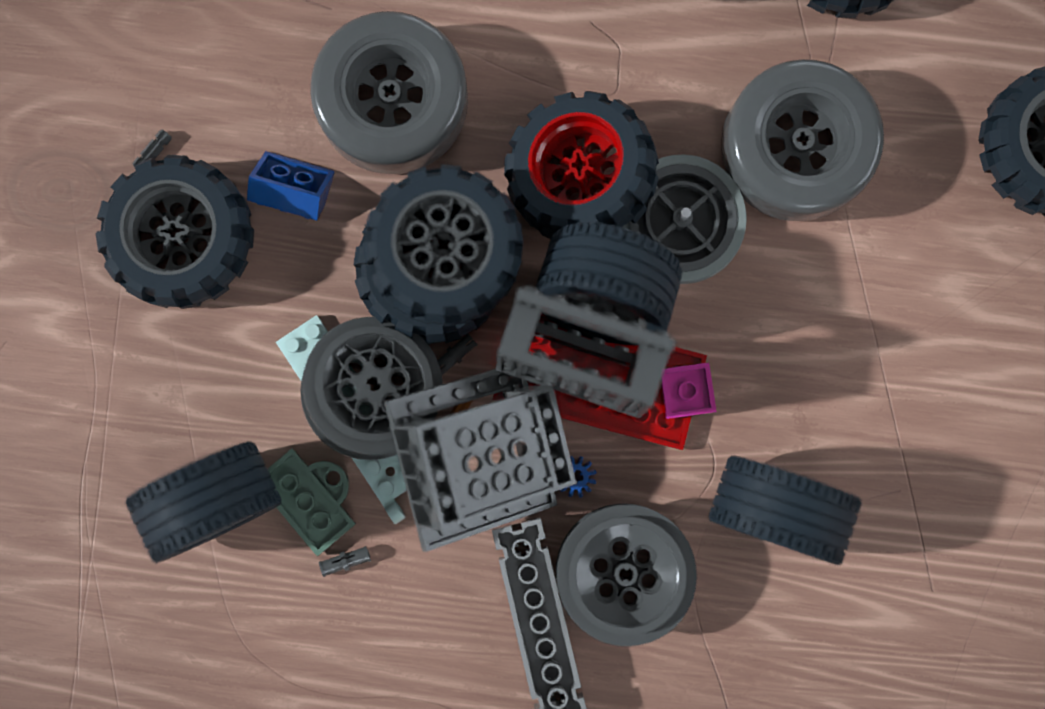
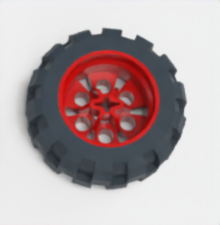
(555, 134)

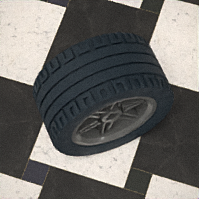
(612, 274)
(202, 500)
(785, 509)

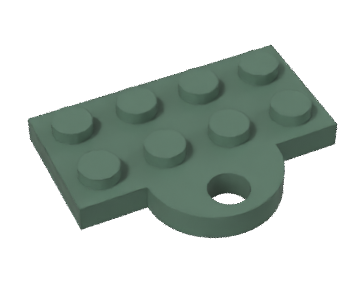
(311, 501)

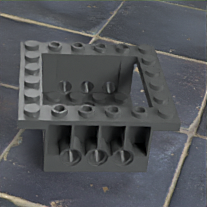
(645, 366)
(434, 455)

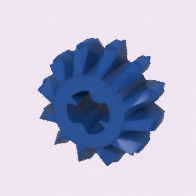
(585, 477)

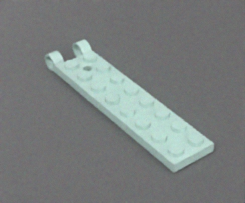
(297, 348)

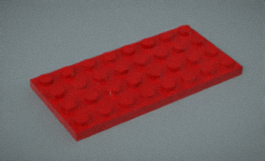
(649, 427)

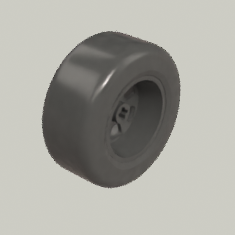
(393, 41)
(841, 107)

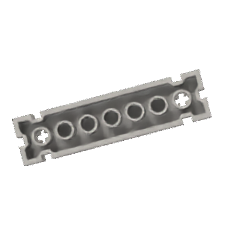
(538, 617)

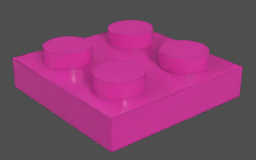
(688, 391)

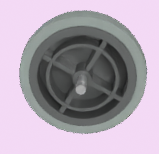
(695, 215)

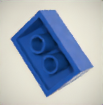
(289, 185)

